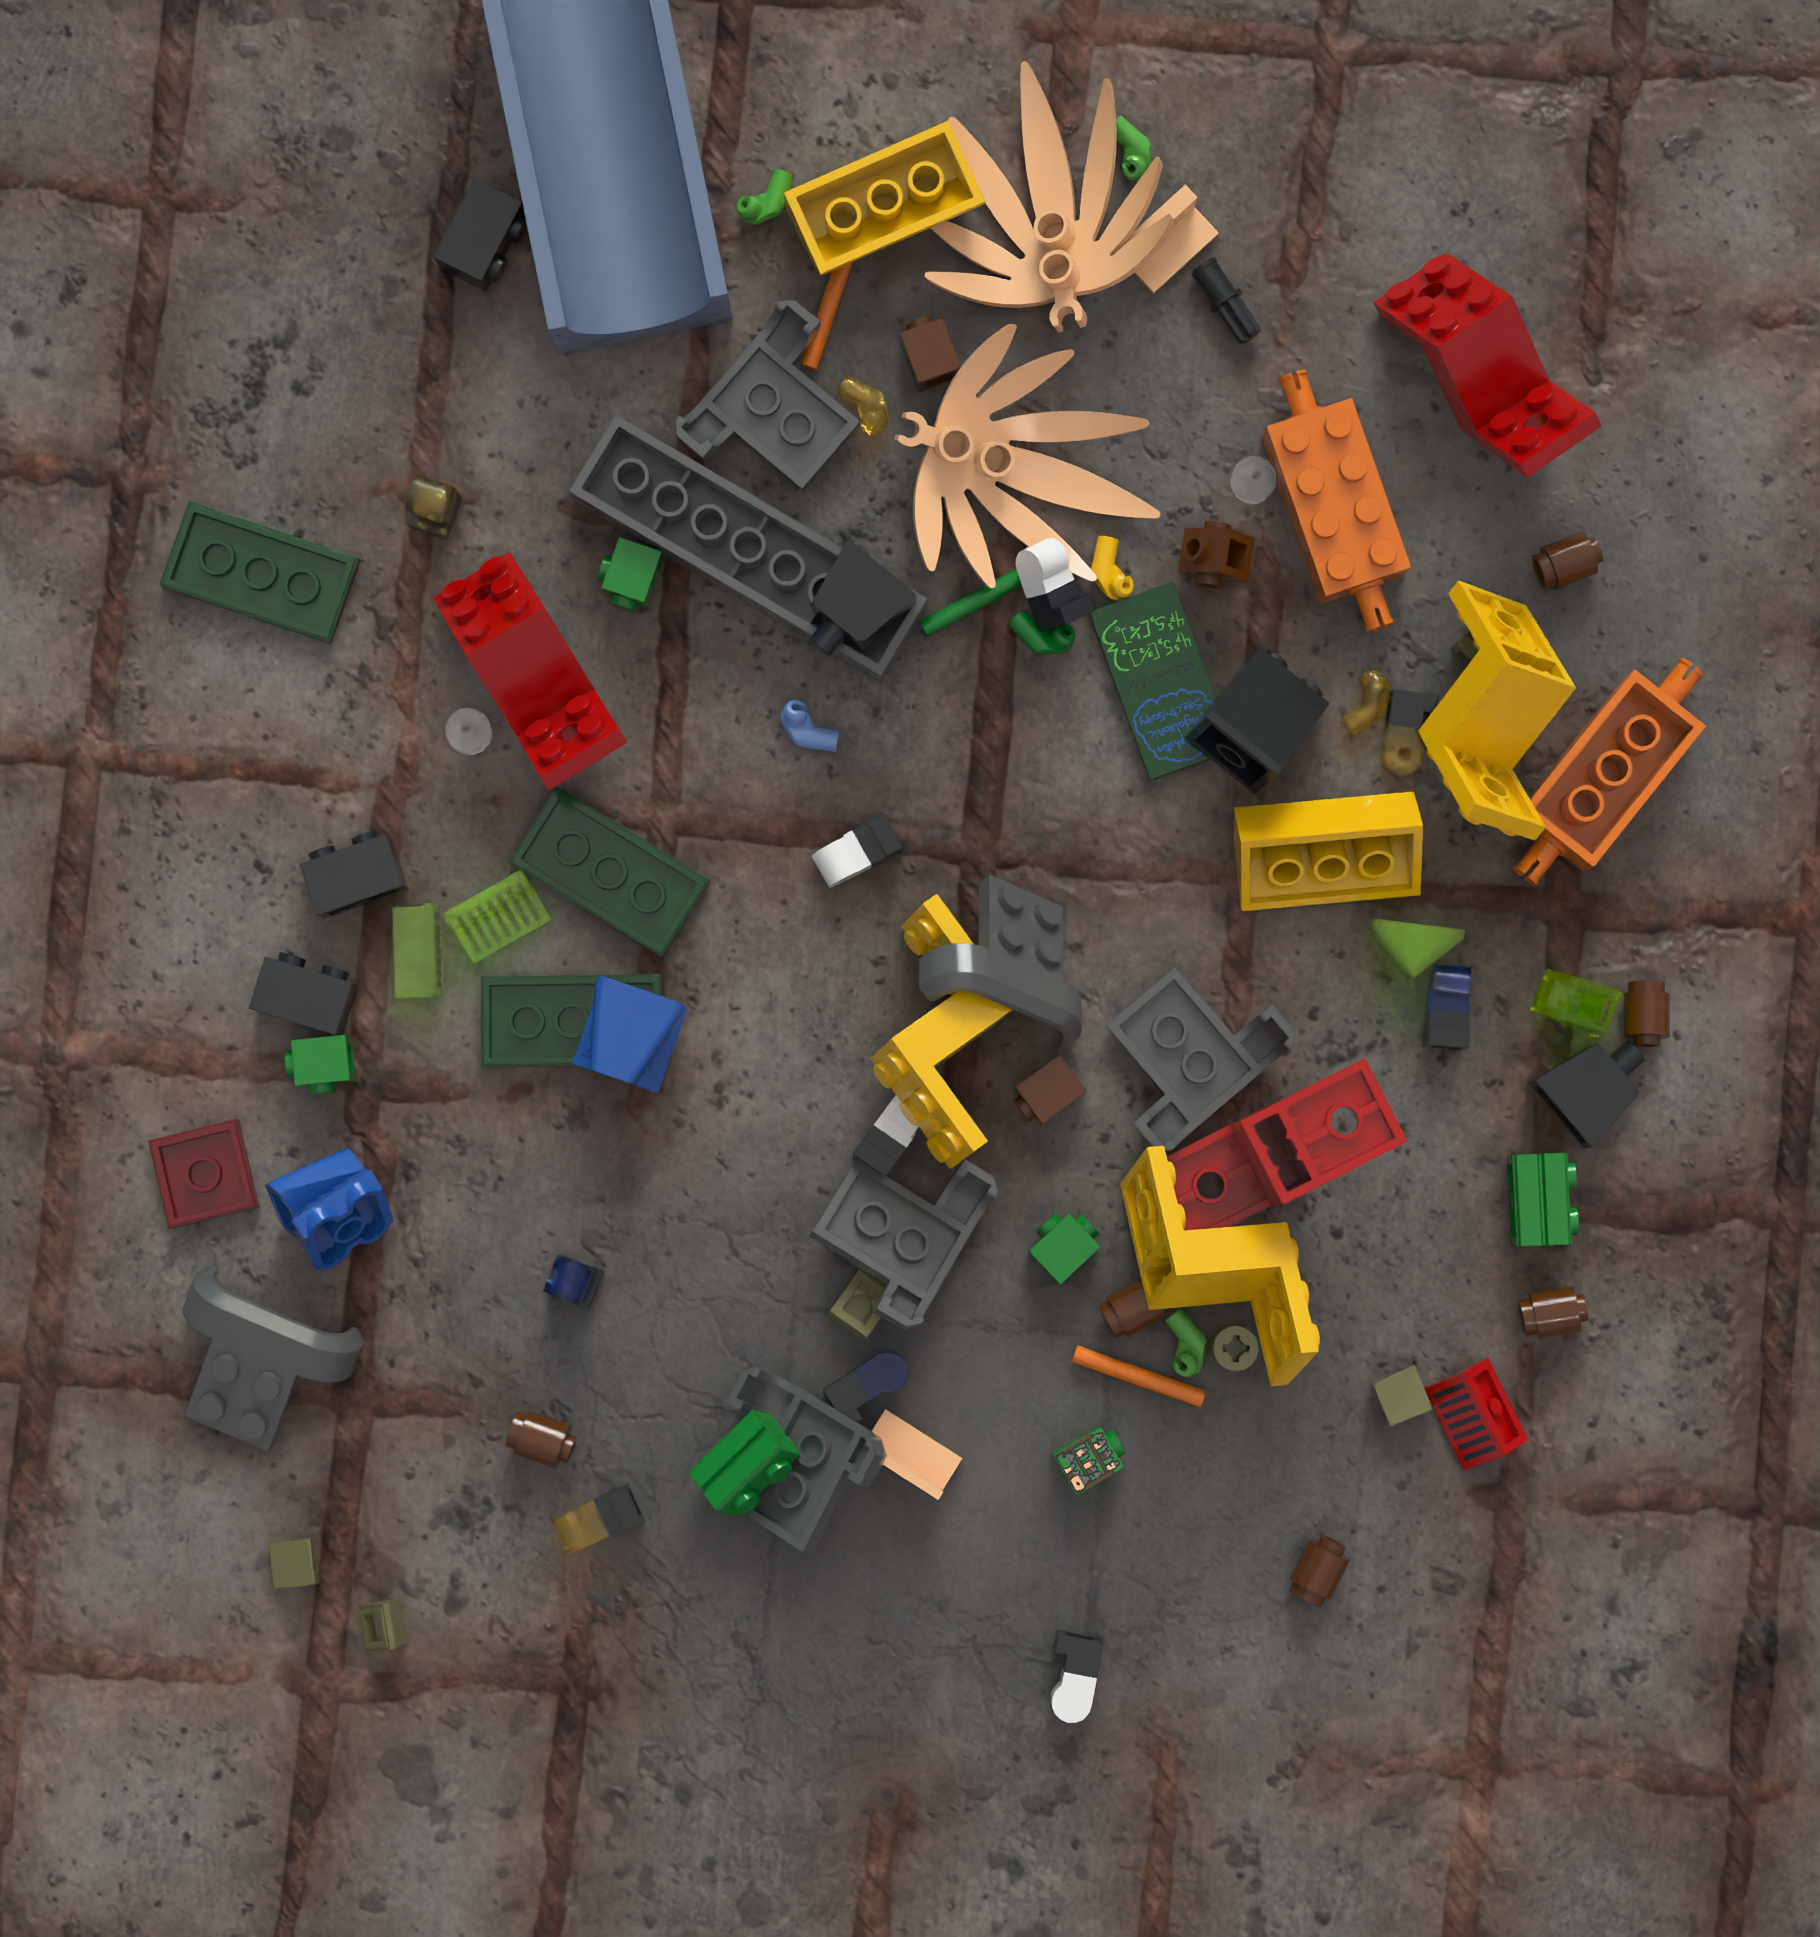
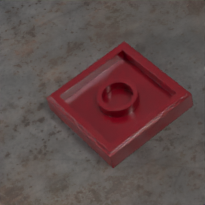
(203, 1173)

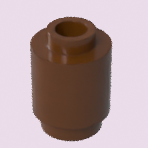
(1567, 561)
(1646, 1013)
(1128, 1310)
(1553, 1312)
(541, 1439)
(1319, 1570)

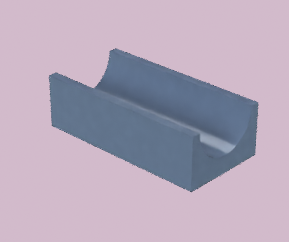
(607, 169)

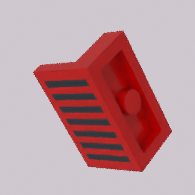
(1476, 1415)

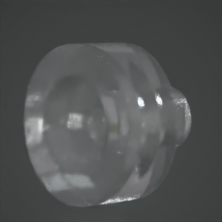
(1251, 489)
(476, 738)

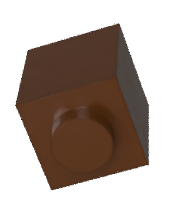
(929, 352)
(1048, 1091)

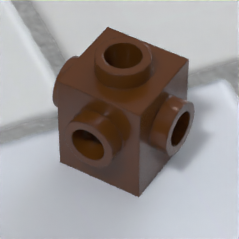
(1206, 555)

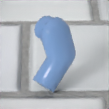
(803, 730)

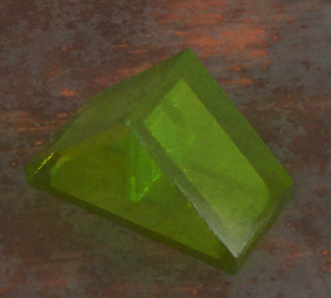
(1413, 945)
(1576, 1003)

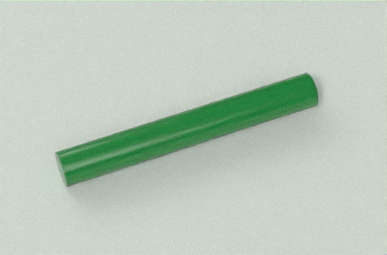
(970, 603)

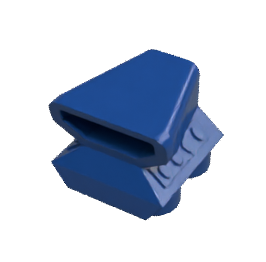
(629, 1034)
(331, 1207)

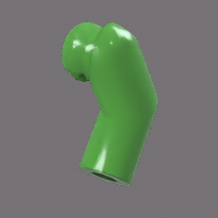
(1135, 151)
(767, 205)
(1190, 1346)

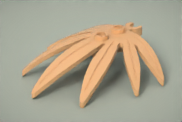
(1058, 251)
(975, 452)

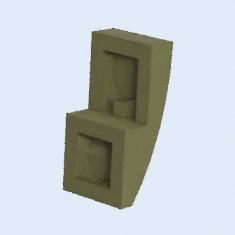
(856, 1305)

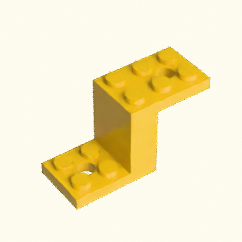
(1496, 711)
(912, 1055)
(1219, 1266)

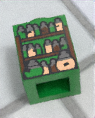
(1090, 1458)

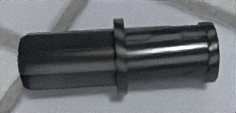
(1226, 300)

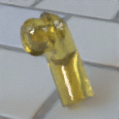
(870, 403)
(1374, 702)

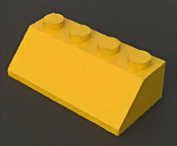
(883, 198)
(1328, 851)

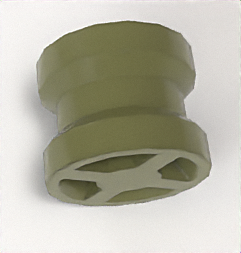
(1226, 1347)

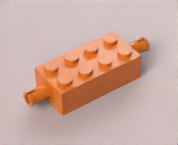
(1336, 501)
(1611, 770)

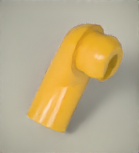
(1109, 576)

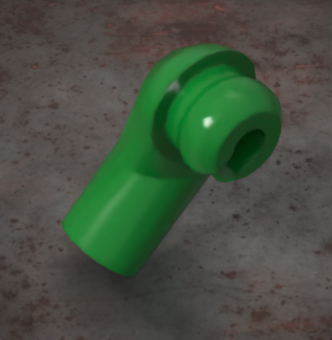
(1047, 641)

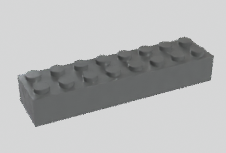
(723, 536)

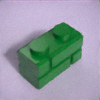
(1541, 1199)
(745, 1464)

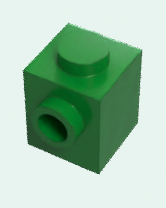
(630, 575)
(321, 1063)
(1064, 1245)

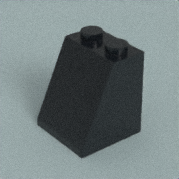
(1258, 720)

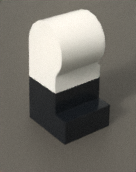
(1050, 585)
(857, 851)
(886, 1139)
(1075, 1691)

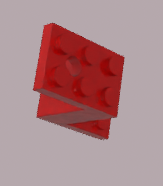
(1487, 364)
(529, 670)
(1285, 1149)

